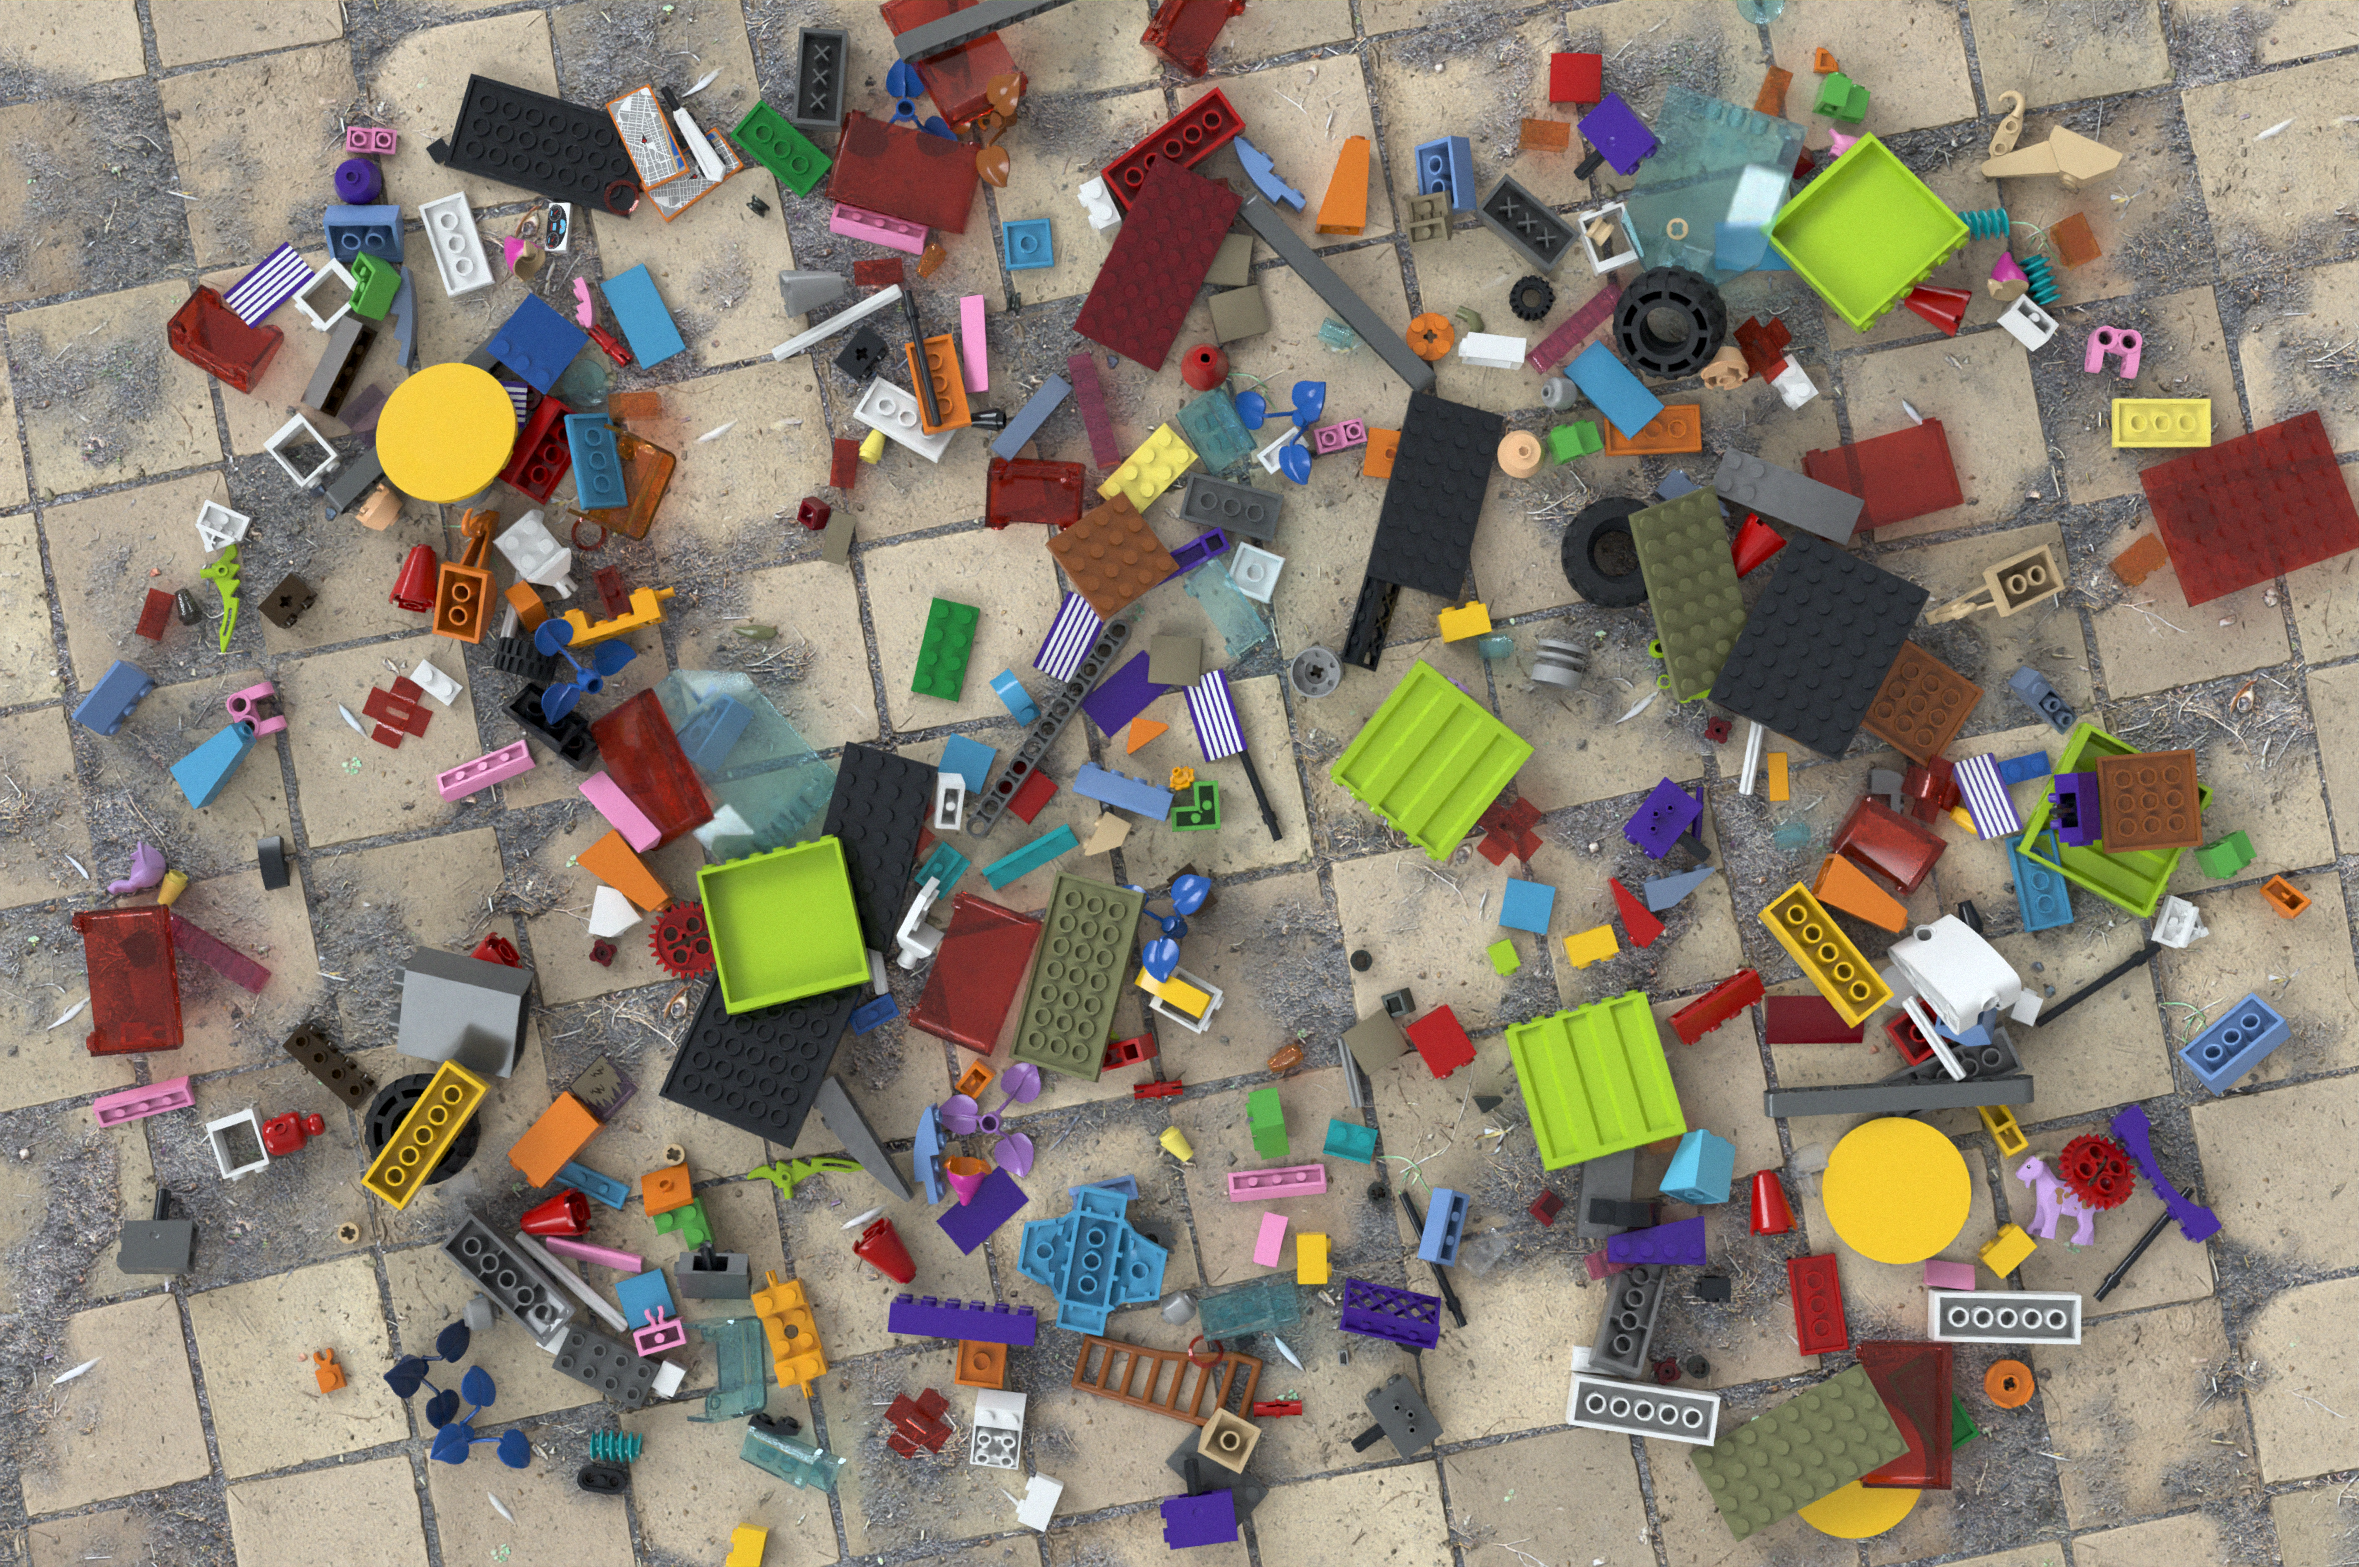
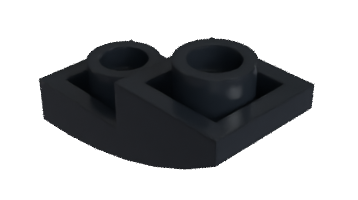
(272, 863)
(784, 1426)

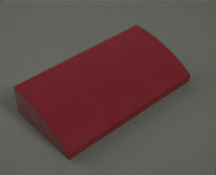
(1807, 1021)

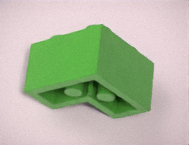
(1841, 99)
(375, 286)
(1573, 442)
(1204, 814)
(2225, 855)
(1267, 1123)
(692, 1219)

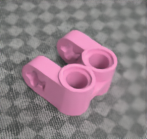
(2130, 357)
(251, 696)

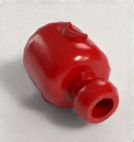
(290, 1132)

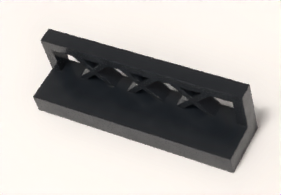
(1367, 618)

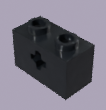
(863, 341)

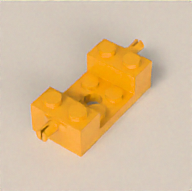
(647, 610)
(798, 1357)

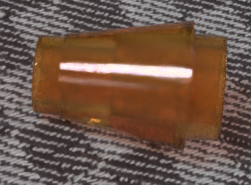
(931, 259)
(1286, 1058)

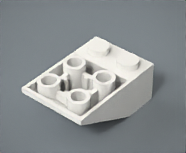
(998, 1428)

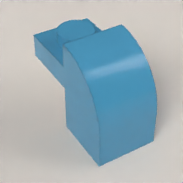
(1015, 697)

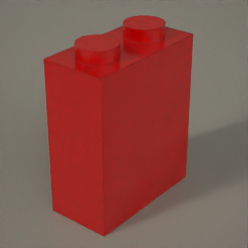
(1441, 1042)

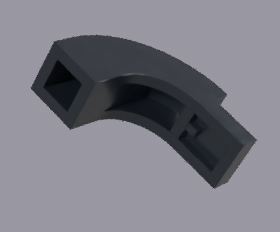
(1626, 1213)

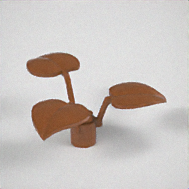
(994, 161)

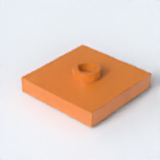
(1380, 452)
(667, 1189)
(981, 1364)

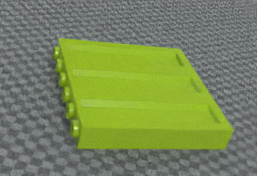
(1430, 760)
(2123, 878)
(1594, 1080)

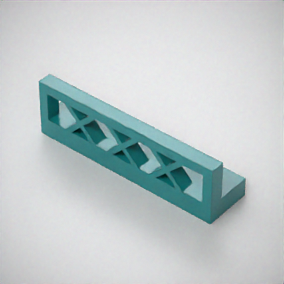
(1030, 857)

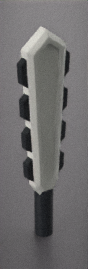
(702, 149)

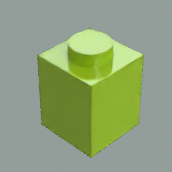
(1503, 957)

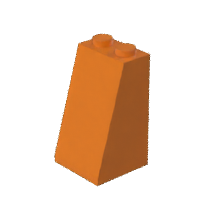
(1346, 197)
(627, 871)
(1854, 894)
(555, 1140)

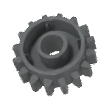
(1159, 1229)

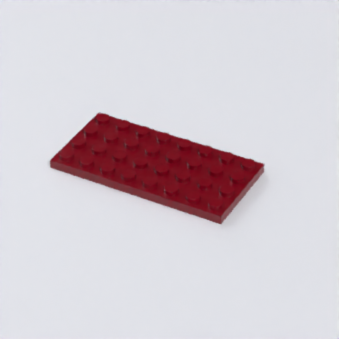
(1157, 263)

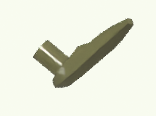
(756, 632)

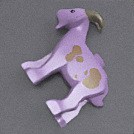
(2055, 1200)

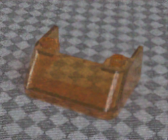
(645, 482)

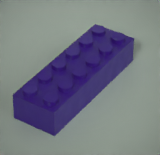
(963, 1320)

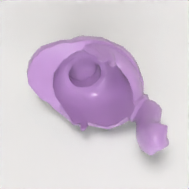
(145, 872)

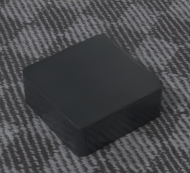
(438, 151)
(1244, 1341)

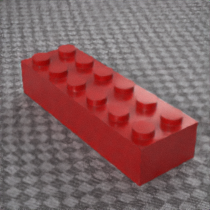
(1184, 140)

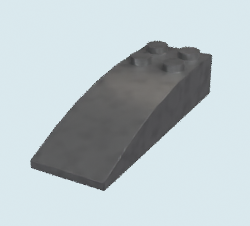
(1787, 496)
(1977, 1061)
(857, 1135)
(1607, 1179)
(508, 1276)
(1628, 1318)

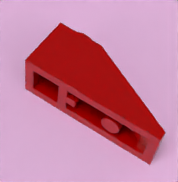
(1636, 919)
(1129, 1052)

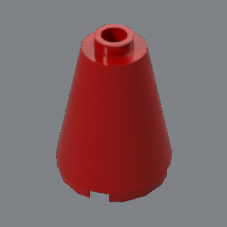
(1939, 305)
(1204, 375)
(1754, 545)
(417, 581)
(497, 951)
(1769, 1206)
(558, 1216)
(886, 1251)

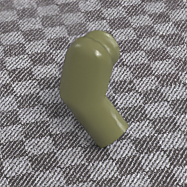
(1473, 318)

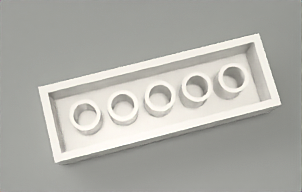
(2004, 1316)
(1642, 1408)

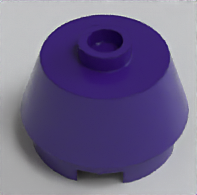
(357, 181)

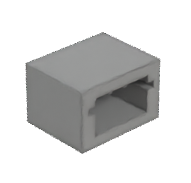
(1343, 1357)

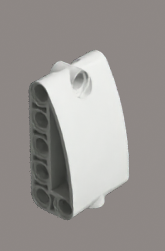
(1956, 972)

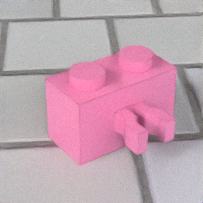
(660, 1335)

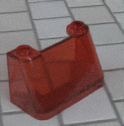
(1186, 30)
(222, 340)
(1034, 492)
(1887, 843)

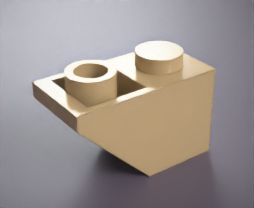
(1109, 834)

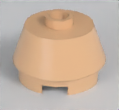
(1725, 369)
(1521, 454)
(380, 509)

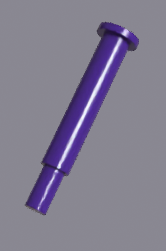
(1697, 822)

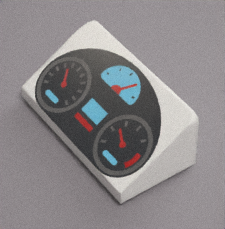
(559, 227)

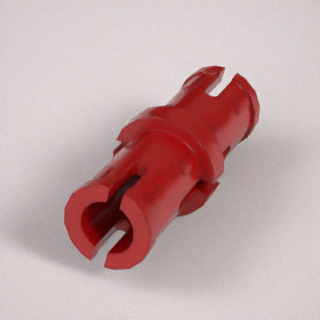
(610, 345)
(1158, 1089)
(1277, 1408)

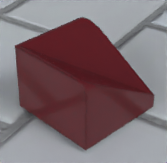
(813, 513)

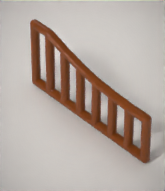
(1160, 1355)

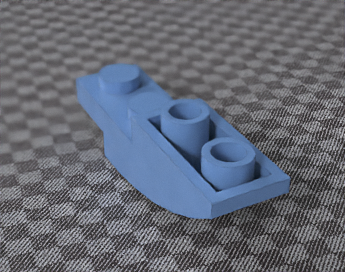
(1259, 169)
(929, 1144)

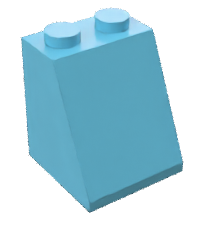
(1700, 1169)

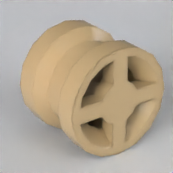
(1599, 231)

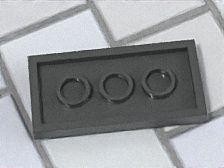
(1231, 507)
(1246, 1489)

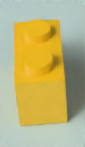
(1463, 623)
(1591, 945)
(2006, 1250)
(1312, 1258)
(748, 1546)

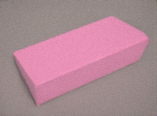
(1949, 1274)

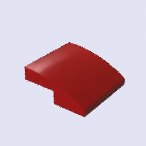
(1575, 78)
(1032, 796)

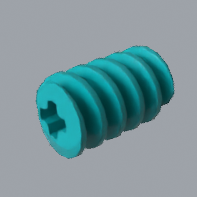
(1986, 223)
(2040, 280)
(616, 1446)

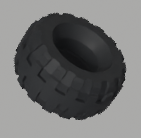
(1688, 295)
(1579, 560)
(387, 1114)

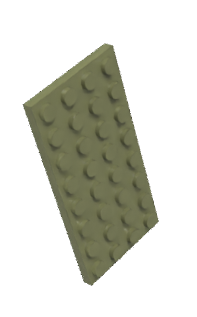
(1690, 586)
(1077, 976)
(1799, 1452)

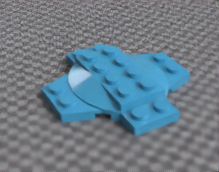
(1092, 1260)

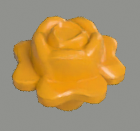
(1182, 778)

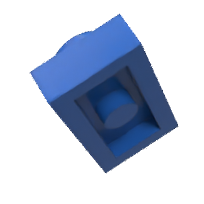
(2024, 767)
(874, 1014)

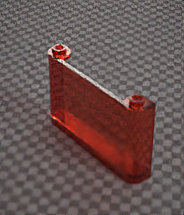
(961, 74)
(904, 173)
(1894, 473)
(652, 767)
(976, 973)
(131, 979)
(1917, 1392)

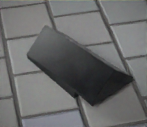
(566, 737)

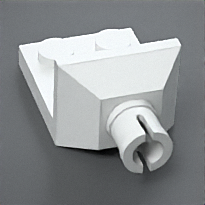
(537, 554)
(915, 935)

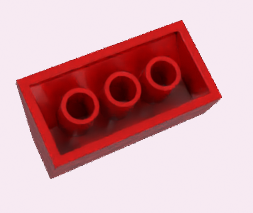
(540, 452)
(1717, 1005)

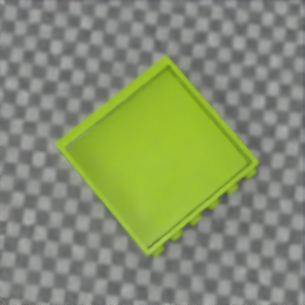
(1866, 233)
(784, 925)

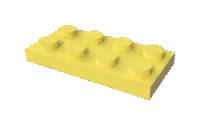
(2161, 423)
(1150, 469)

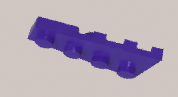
(1664, 1244)

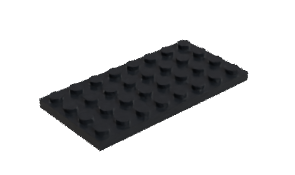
(541, 146)
(1434, 496)
(880, 819)

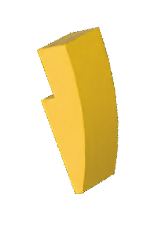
(1175, 992)
(2003, 1129)

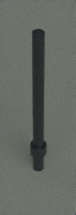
(912, 315)
(1269, 817)
(2137, 959)
(2112, 1280)
(1453, 1302)

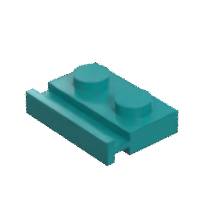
(946, 866)
(1350, 1141)

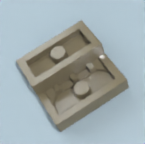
(1429, 218)
(1231, 261)
(1238, 314)
(1175, 660)
(1375, 1041)

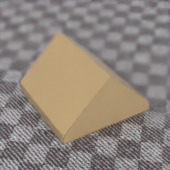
(1228, 1440)

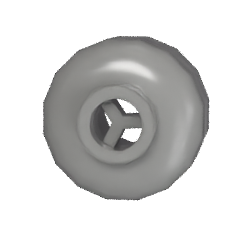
(1559, 393)
(1178, 1308)
(480, 1313)

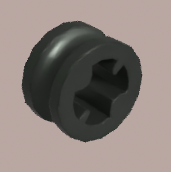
(758, 206)
(1013, 302)
(1353, 959)
(1375, 1186)
(1699, 1359)

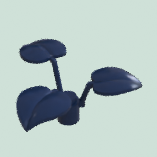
(408, 1375)

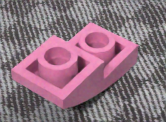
(371, 141)
(586, 310)
(1339, 436)
(1270, 1240)

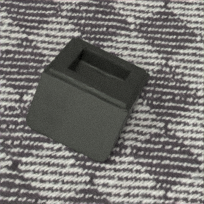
(1399, 1002)
(1486, 1103)

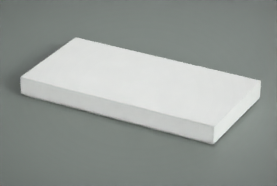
(456, 244)
(898, 416)

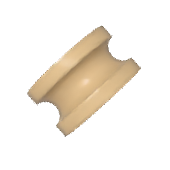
(1685, 228)
(673, 1161)
(352, 1225)

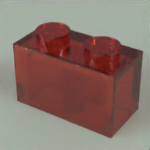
(613, 591)

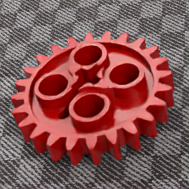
(680, 920)
(2113, 1179)

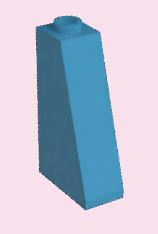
(212, 764)

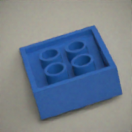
(537, 343)

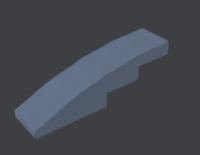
(406, 308)
(1031, 418)

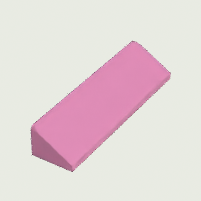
(879, 228)
(974, 344)
(485, 771)
(621, 812)
(144, 1101)
(1277, 1183)
(595, 1253)

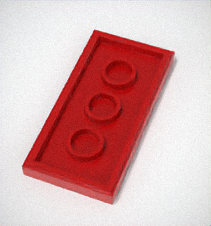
(1817, 1304)

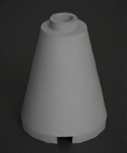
(809, 289)

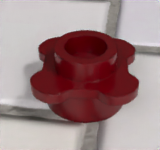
(1720, 736)
(596, 954)
(1673, 1373)

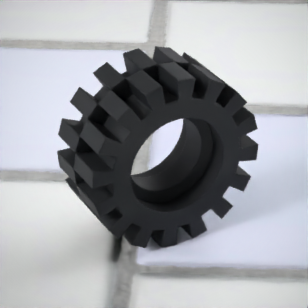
(1541, 287)

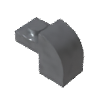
(1889, 784)

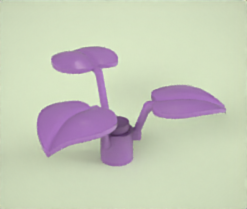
(1014, 1152)

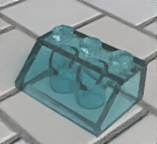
(1216, 430)

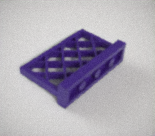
(1388, 1325)

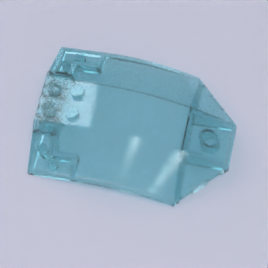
(1720, 174)
(746, 760)

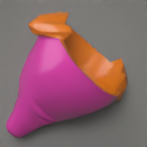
(966, 1175)

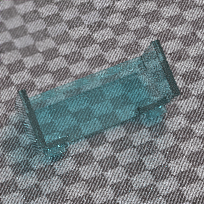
(1227, 608)
(739, 1367)

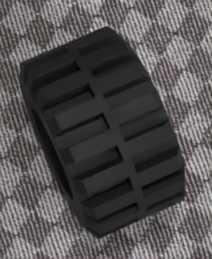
(525, 660)

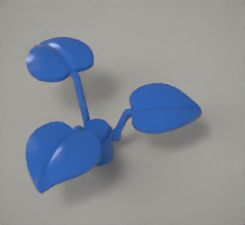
(905, 82)
(1309, 399)
(610, 658)
(1163, 955)
(452, 1440)

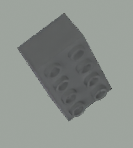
(821, 79)
(1526, 224)
(607, 1364)

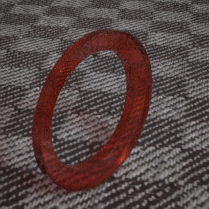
(611, 187)
(587, 548)
(1202, 1364)

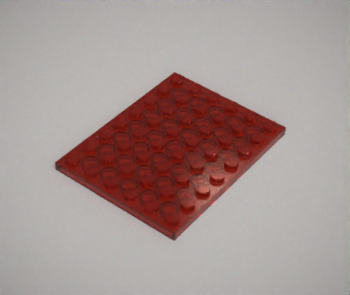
(2252, 508)

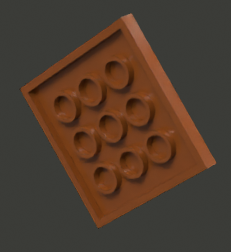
(1112, 556)
(1920, 705)
(2148, 801)

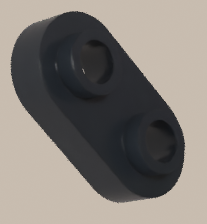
(602, 1481)

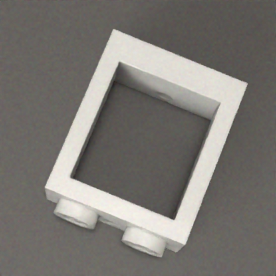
(1587, 218)
(300, 296)
(1492, 350)
(286, 435)
(1215, 1003)
(221, 1150)

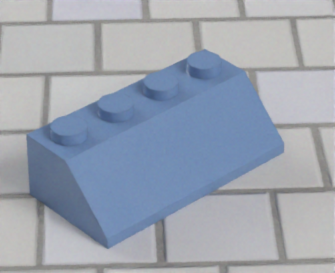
(1123, 792)
(2235, 1043)

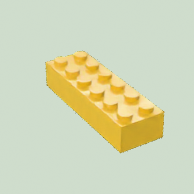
(1826, 954)
(426, 1134)

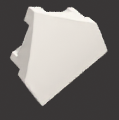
(221, 526)
(612, 913)
(2178, 923)

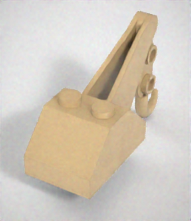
(2064, 155)
(2012, 583)

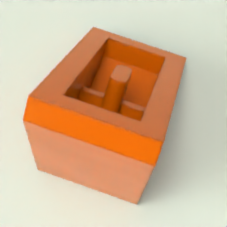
(526, 605)
(1143, 732)
(2284, 898)
(975, 1079)

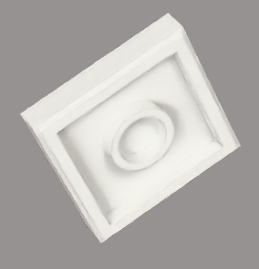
(1256, 571)

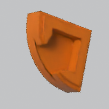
(1824, 62)

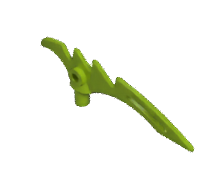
(222, 574)
(787, 1176)

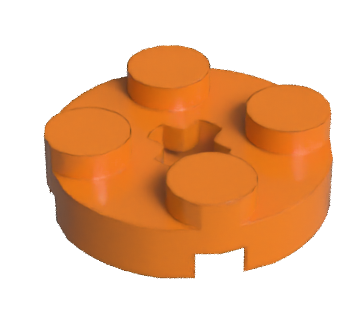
(1421, 347)
(2022, 1378)

